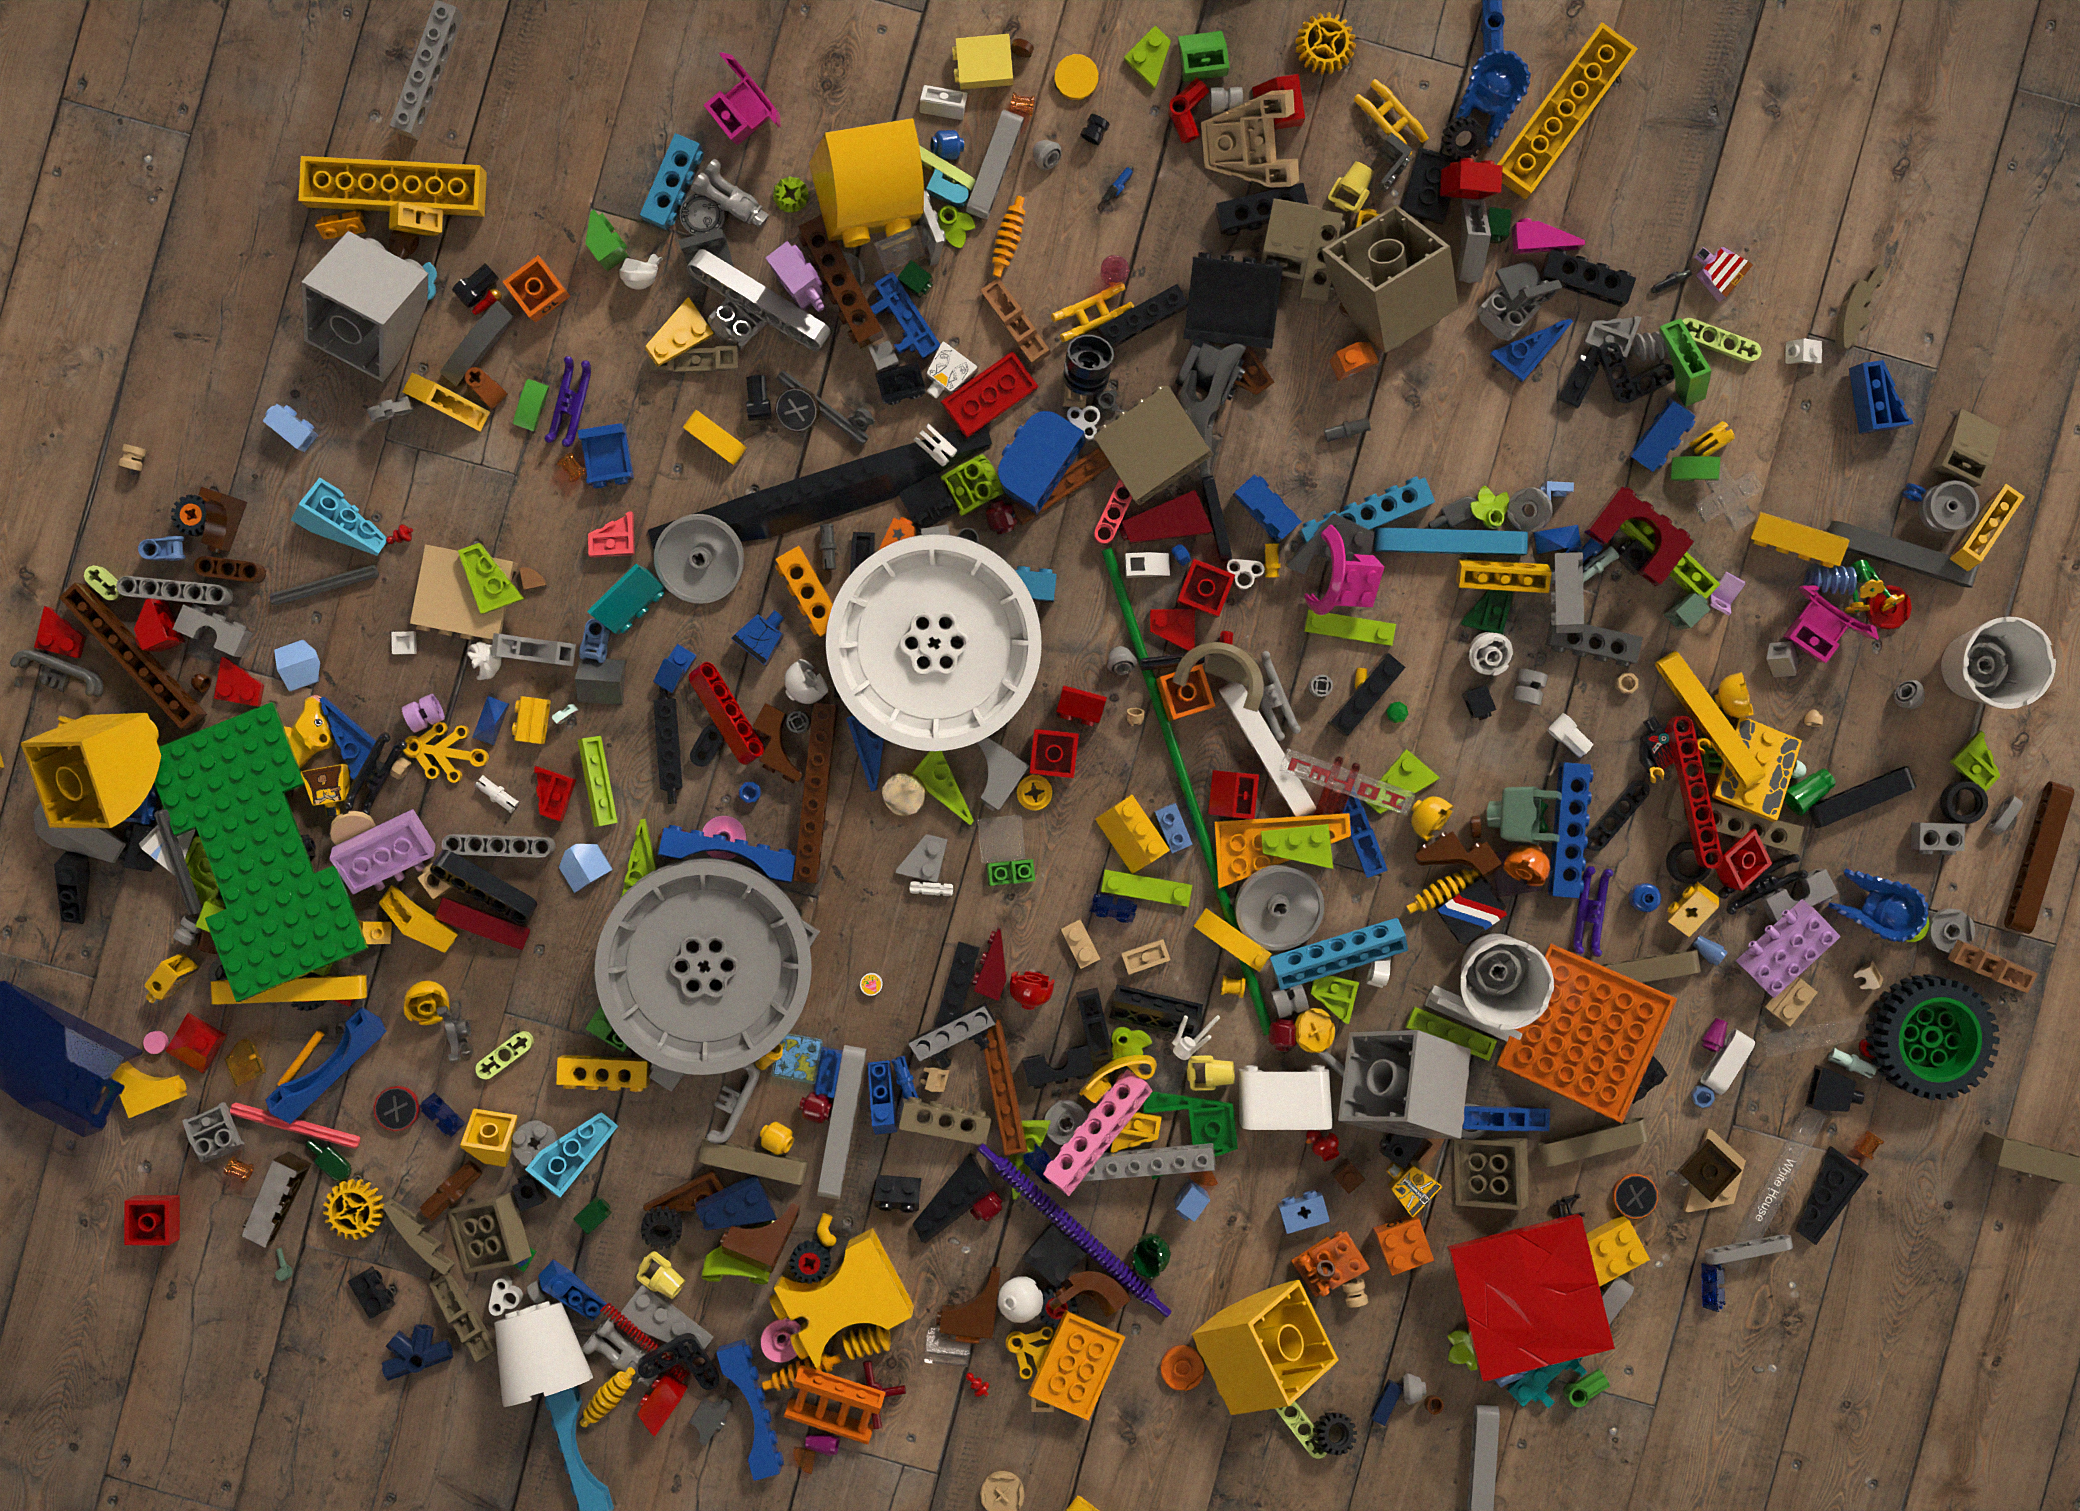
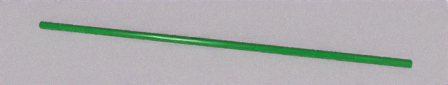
(1183, 778)

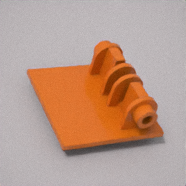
(1344, 1256)
(1308, 1271)

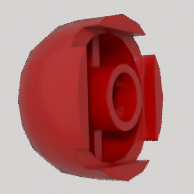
(1031, 989)

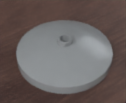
(683, 571)
(1289, 922)

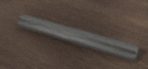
(827, 411)
(324, 585)
(178, 862)

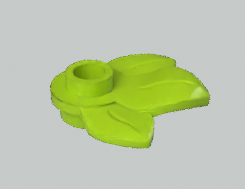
(955, 228)
(1490, 505)
(1132, 1045)
(1462, 1350)

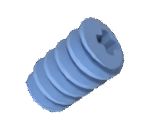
(1833, 577)

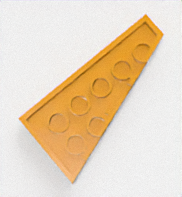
(1241, 848)

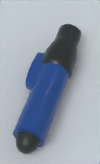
(1118, 185)

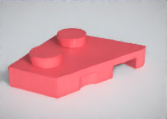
(613, 539)

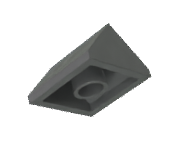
(600, 681)

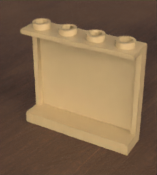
(447, 601)

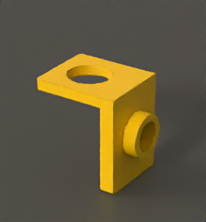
(376, 932)

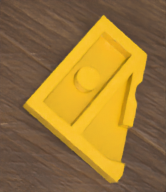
(1139, 1129)

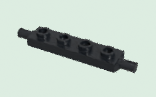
(667, 744)

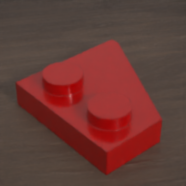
(1174, 626)
(58, 635)
(237, 685)
(553, 793)

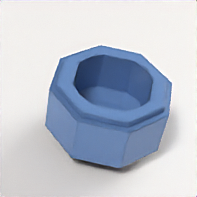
(1702, 1096)

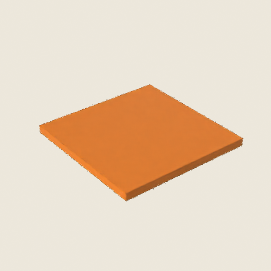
(1591, 1036)

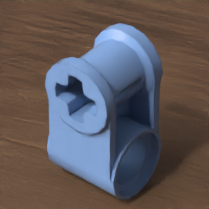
(167, 548)
(594, 642)

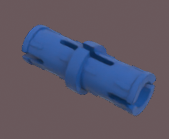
(904, 1077)

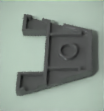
(1354, 536)

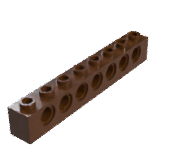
(137, 662)
(815, 793)

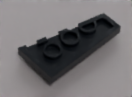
(955, 1198)

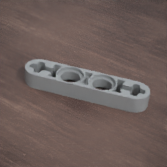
(1748, 1249)

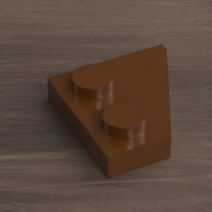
(1255, 377)

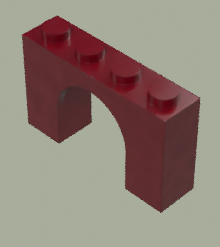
(1669, 541)

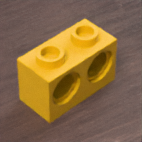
(415, 219)

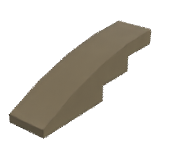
(412, 1230)
(463, 1317)

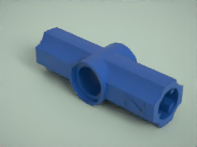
(1492, 36)

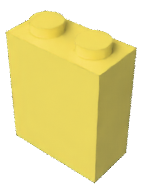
(983, 61)

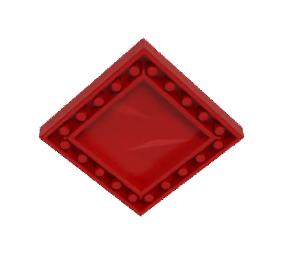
(1531, 1297)

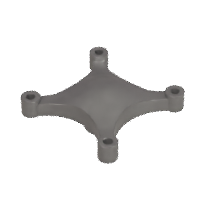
(456, 1031)

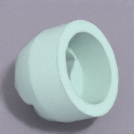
(1799, 770)

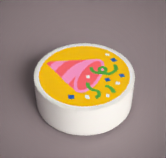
(871, 984)

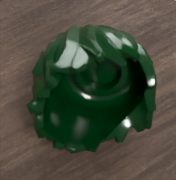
(1151, 1255)

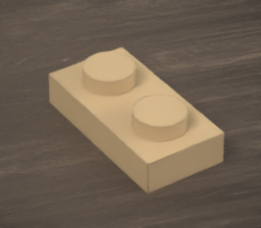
(1080, 943)
(1145, 956)

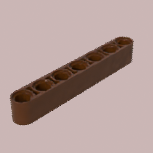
(2039, 857)

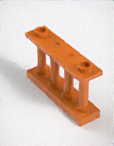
(840, 1390)

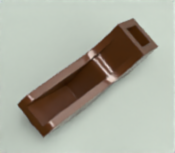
(1450, 851)

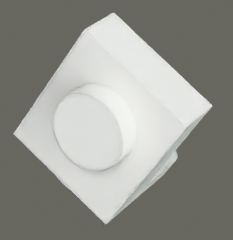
(1804, 351)

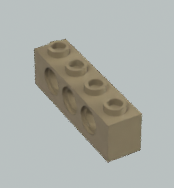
(1310, 291)
(975, 1134)

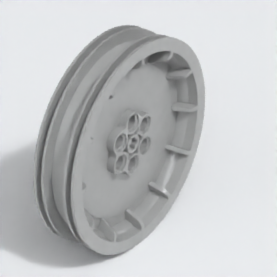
(703, 1027)

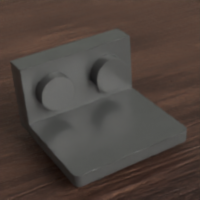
(1393, 151)
(713, 242)
(1525, 286)

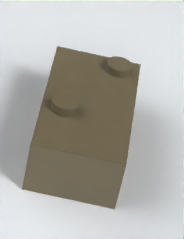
(2031, 1159)

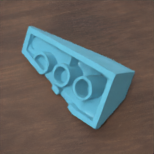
(331, 516)
(566, 1158)

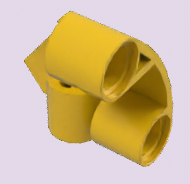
(1100, 1080)

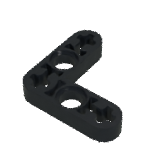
(1631, 383)
(680, 1353)

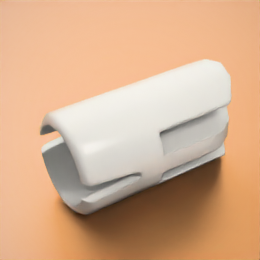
(937, 453)

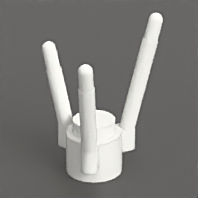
(1186, 1046)

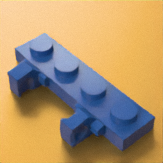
(896, 301)

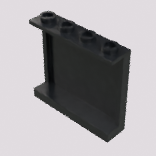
(1233, 300)

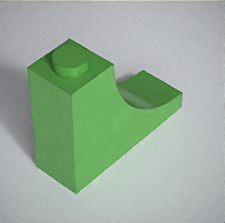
(1689, 364)

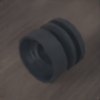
(1088, 364)

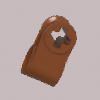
(487, 388)

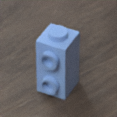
(286, 424)

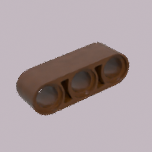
(220, 565)

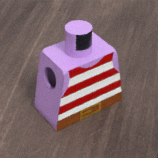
(1721, 271)

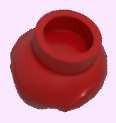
(1324, 1147)

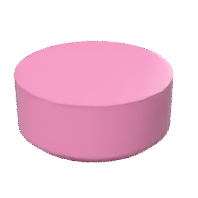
(155, 1042)

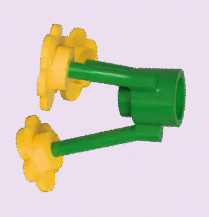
(1870, 588)

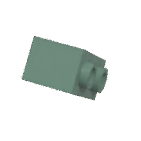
(1687, 611)

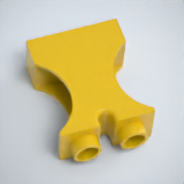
(857, 1292)

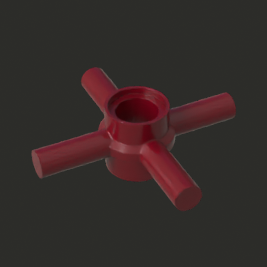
(891, 1391)

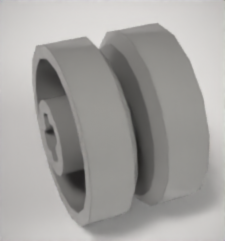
(1949, 506)

